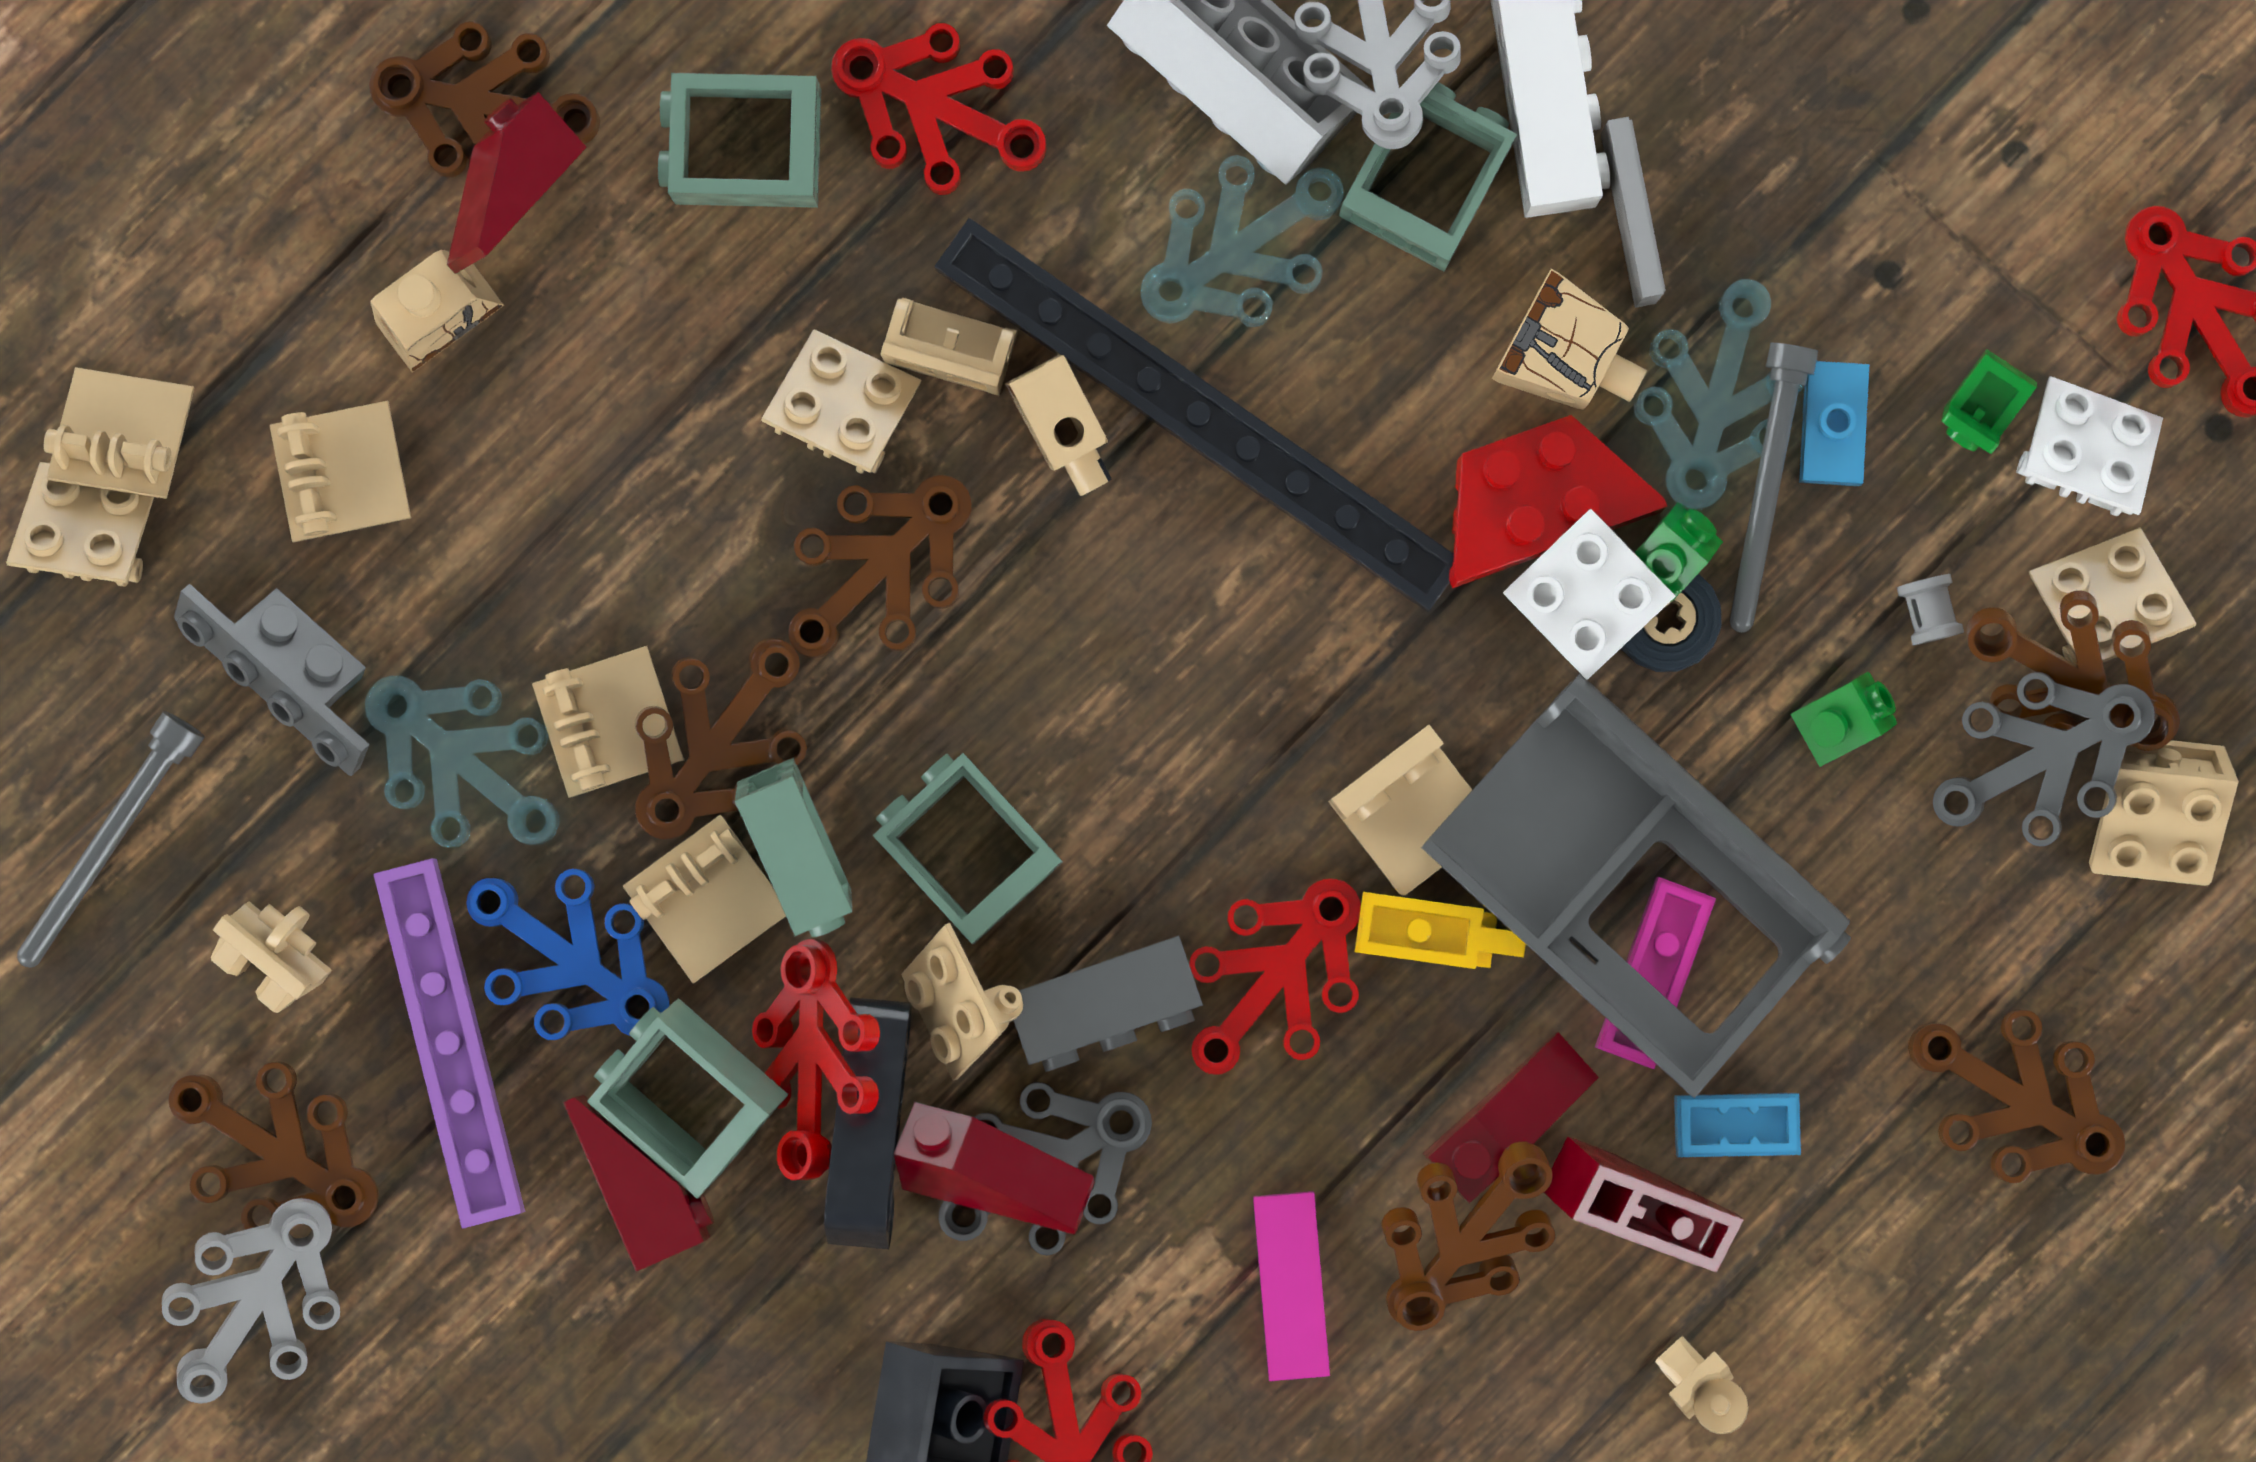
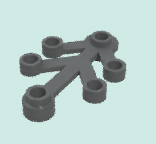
(2052, 751)
(1071, 1151)

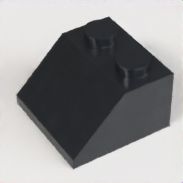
(936, 1402)

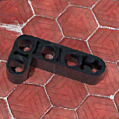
(863, 1145)

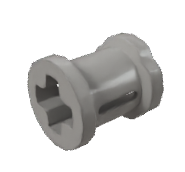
(1930, 609)

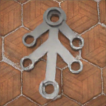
(1380, 58)
(256, 1292)

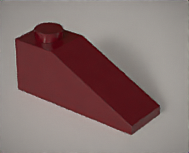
(509, 174)
(1512, 1113)
(988, 1170)
(646, 1202)
(1640, 1205)

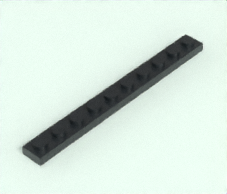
(1197, 414)

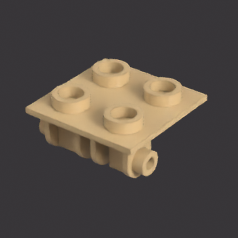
(841, 401)
(119, 433)
(339, 470)
(80, 531)
(2127, 586)
(594, 716)
(706, 899)
(953, 1004)

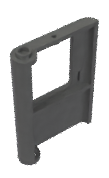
(1567, 824)

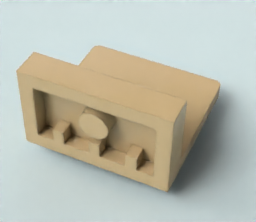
(1401, 806)
(2167, 814)

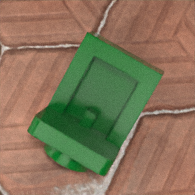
(1986, 403)
(1679, 547)
(1846, 718)

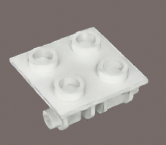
(2092, 448)
(1589, 594)

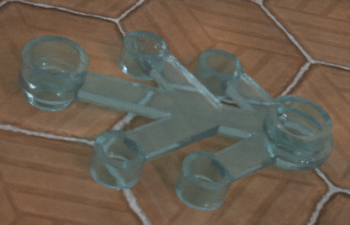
(1233, 250)
(1711, 406)
(453, 753)

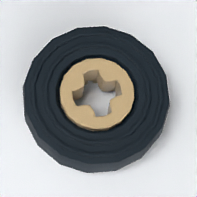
(1680, 648)

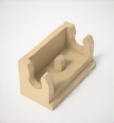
(948, 346)

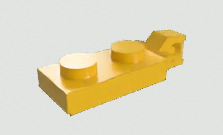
(1432, 932)

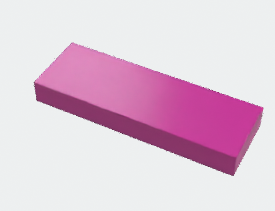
(1662, 953)
(1291, 1286)

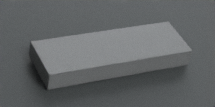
(1633, 212)

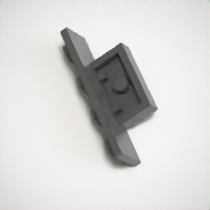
(286, 663)

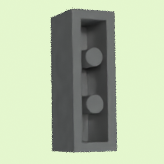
(1107, 1003)

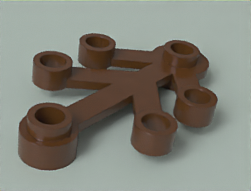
(469, 98)
(887, 559)
(2086, 676)
(710, 747)
(2027, 1102)
(282, 1154)
(1421, 1295)

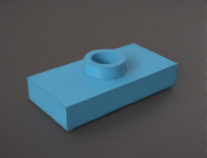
(1834, 424)
(1737, 1125)

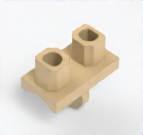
(273, 946)
(1704, 1388)

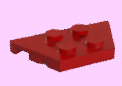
(1532, 490)

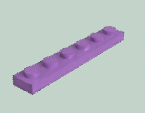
(449, 1043)

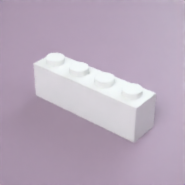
(1550, 105)

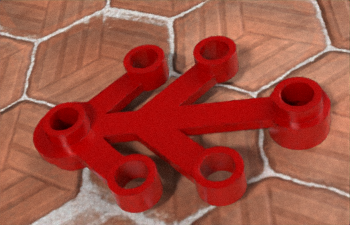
(931, 100)
(2191, 301)
(1282, 968)
(811, 985)
(1068, 1442)

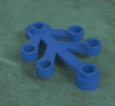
(577, 961)

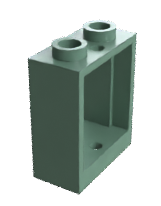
(803, 181)
(1402, 228)
(903, 814)
(795, 849)
(658, 1133)

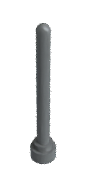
(1789, 369)
(170, 744)

